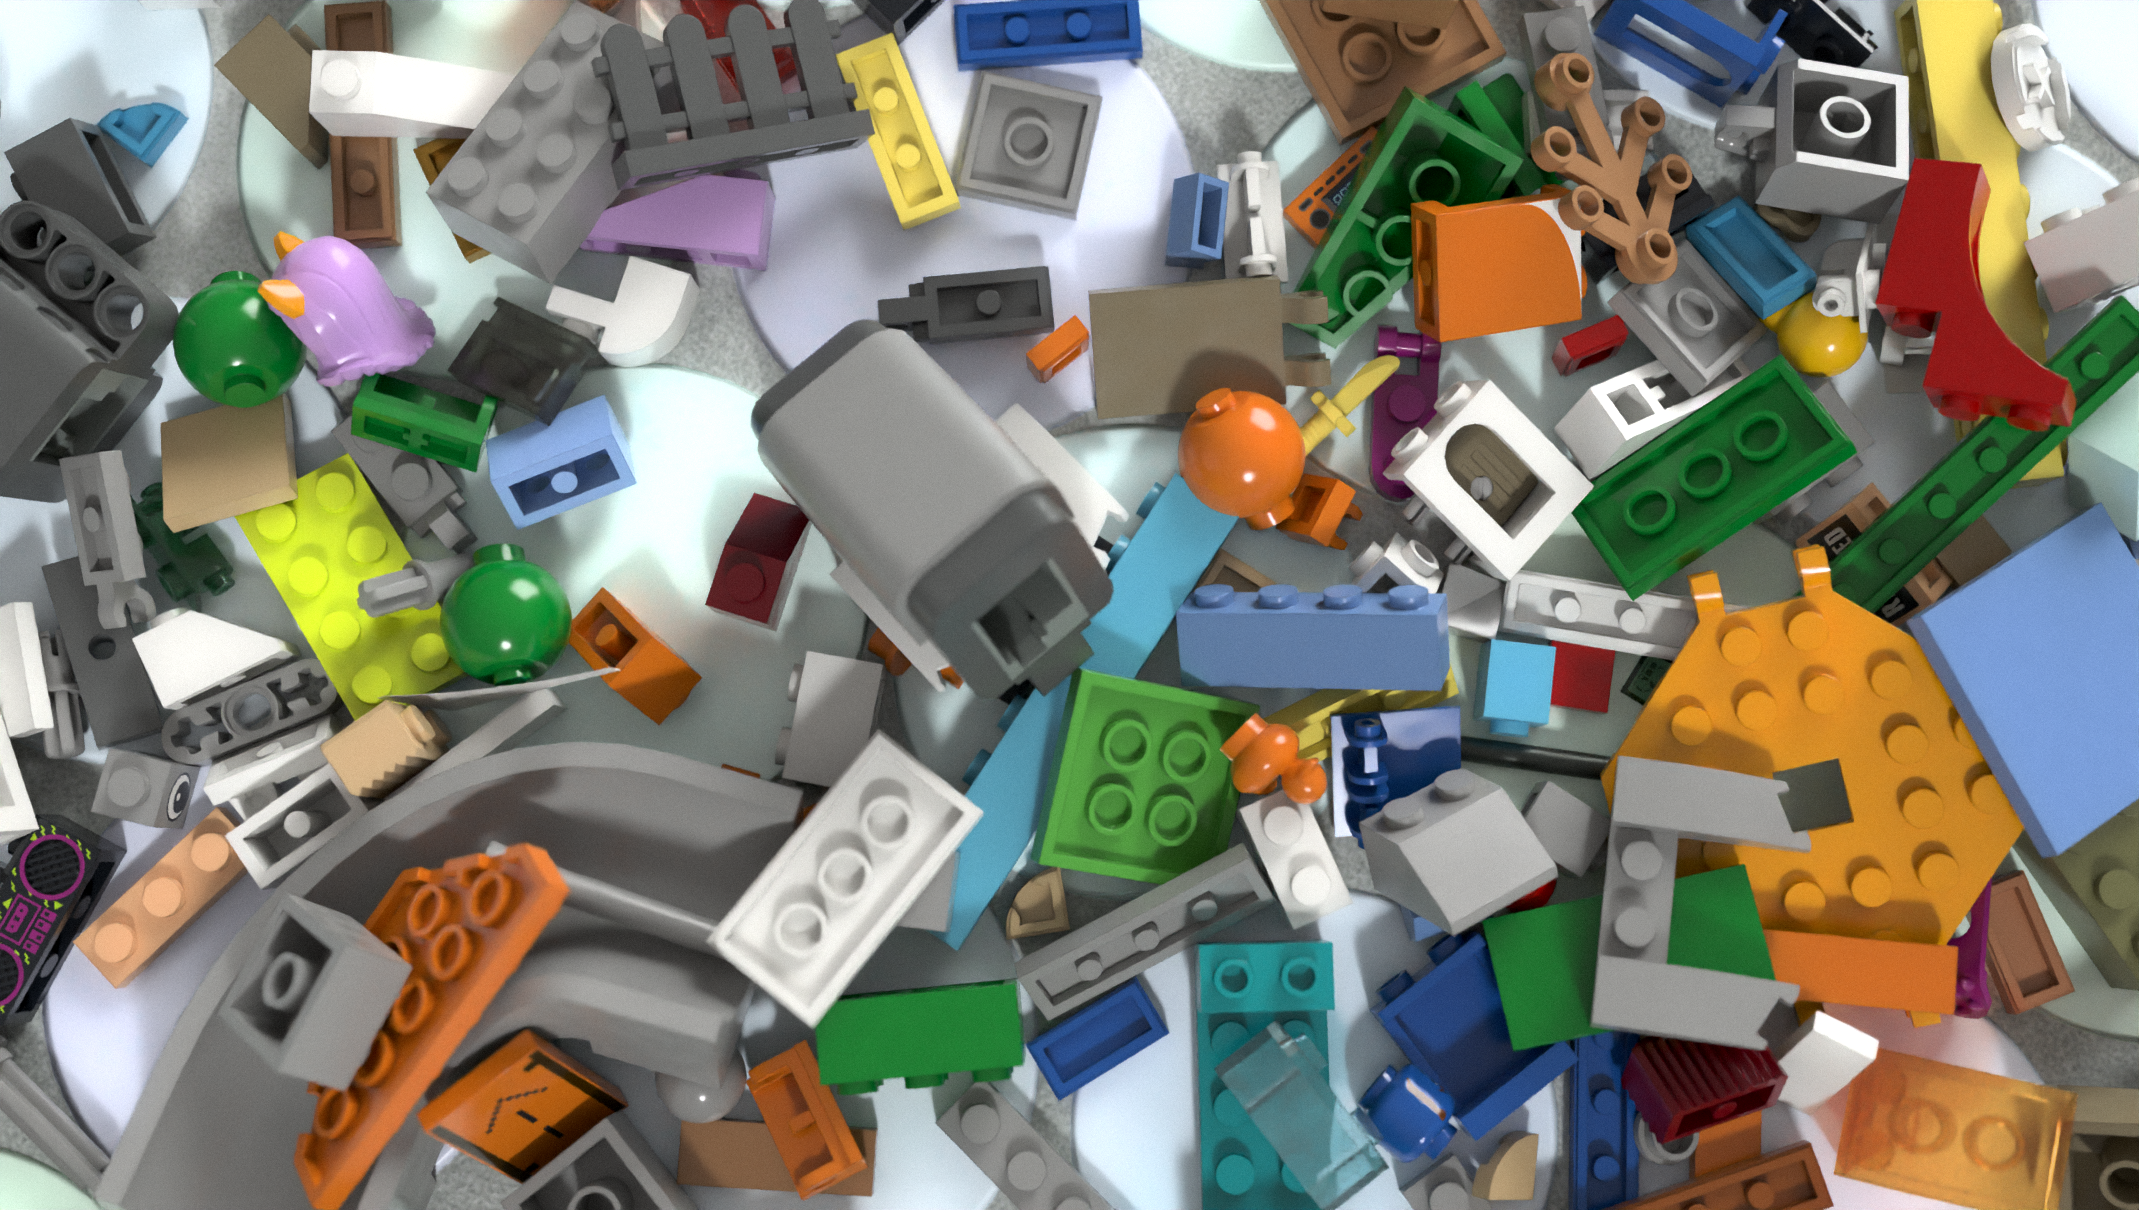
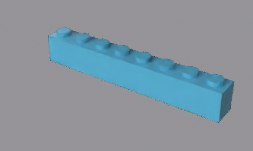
(1149, 584)

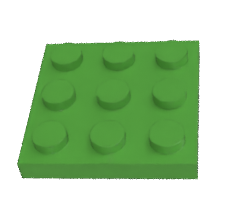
(1139, 779)

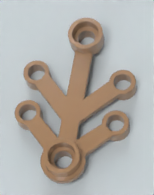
(1640, 238)

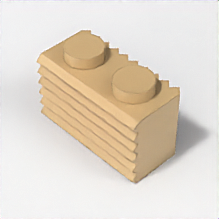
(386, 748)

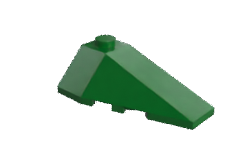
(1368, 243)

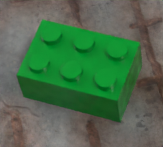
(922, 1036)

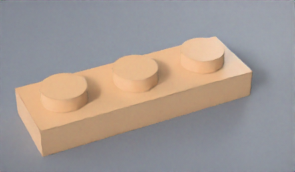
(164, 901)

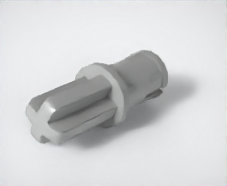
(414, 586)
(67, 736)

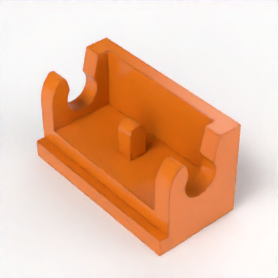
(805, 1121)

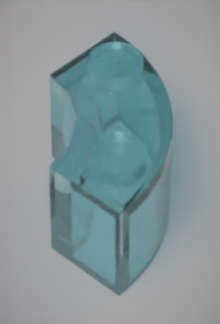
(1302, 1116)

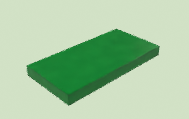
(1711, 476)
(1549, 953)

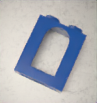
(1736, 52)

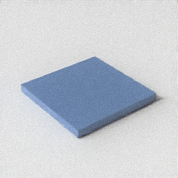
(2049, 675)

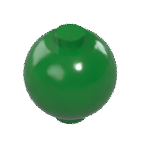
(236, 345)
(505, 618)

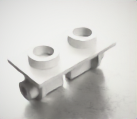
(1254, 219)
(1851, 277)

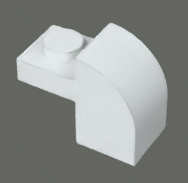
(641, 323)

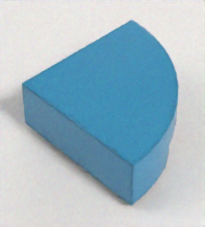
(144, 129)

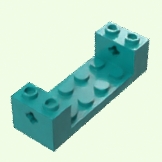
(1237, 996)

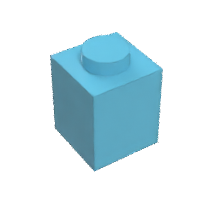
(1513, 686)

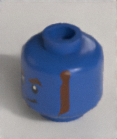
(1410, 1112)

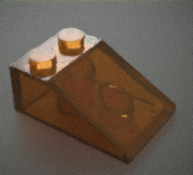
(1956, 1134)

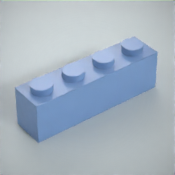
(1314, 638)

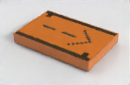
(521, 1107)

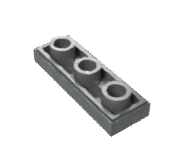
(112, 689)

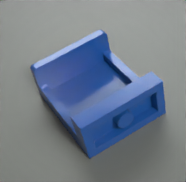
(1457, 1033)

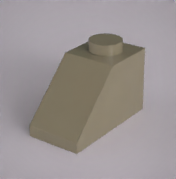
(275, 77)

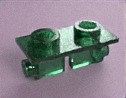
(184, 569)

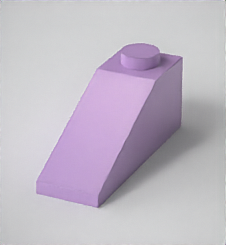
(695, 221)

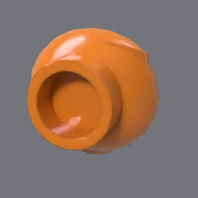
(1266, 751)

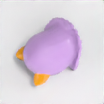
(344, 309)

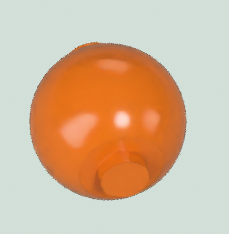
(1242, 456)

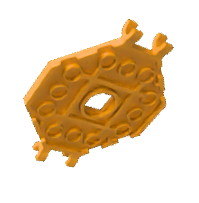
(1816, 686)

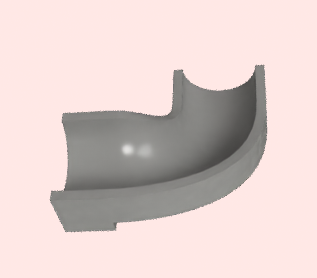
(225, 1125)

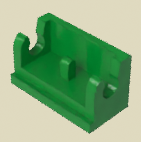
(423, 421)

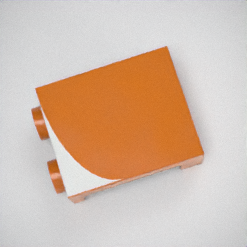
(1495, 266)

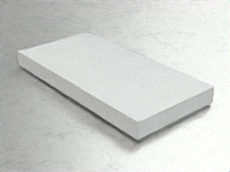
(845, 878)

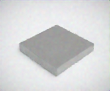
(1029, 145)
(1690, 320)

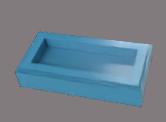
(1751, 257)

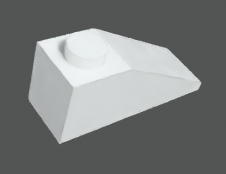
(399, 95)
(1632, 411)

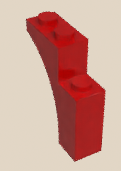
(1937, 287)

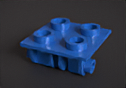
(1388, 758)

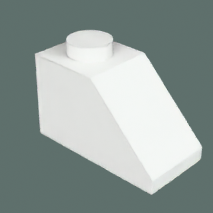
(203, 655)

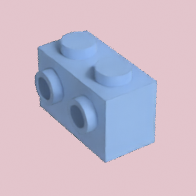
(560, 465)

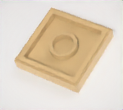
(227, 463)

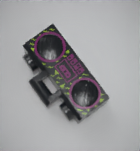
(45, 905)

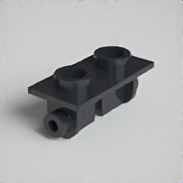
(1817, 31)

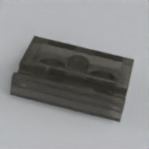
(523, 361)

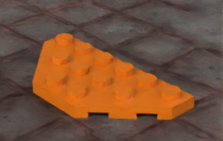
(464, 938)

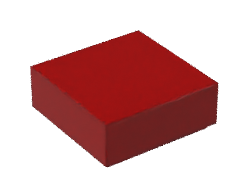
(1589, 346)
(1581, 677)

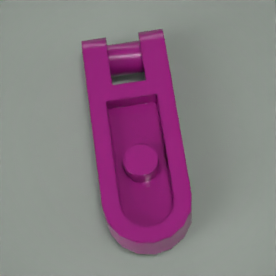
(1400, 403)

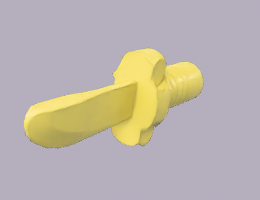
(1333, 412)

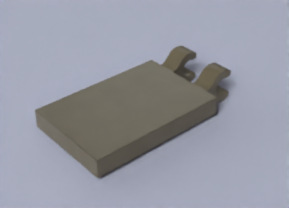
(1179, 341)

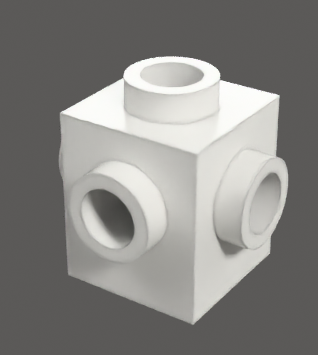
(1394, 565)

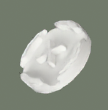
(2030, 88)

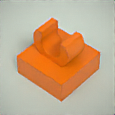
(1319, 510)

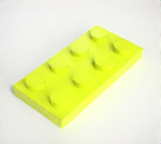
(318, 557)

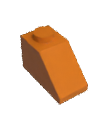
(650, 670)

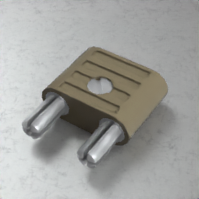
(1487, 474)

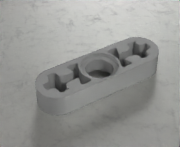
(205, 714)

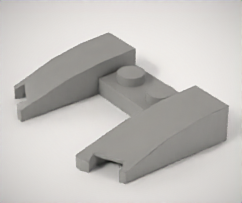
(1632, 982)

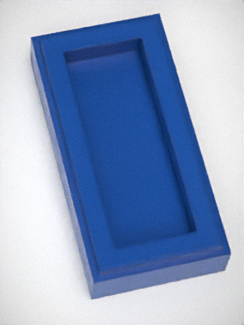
(1097, 1038)

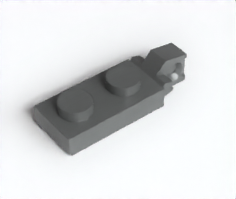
(973, 306)

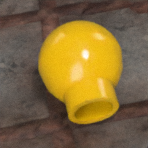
(1816, 343)

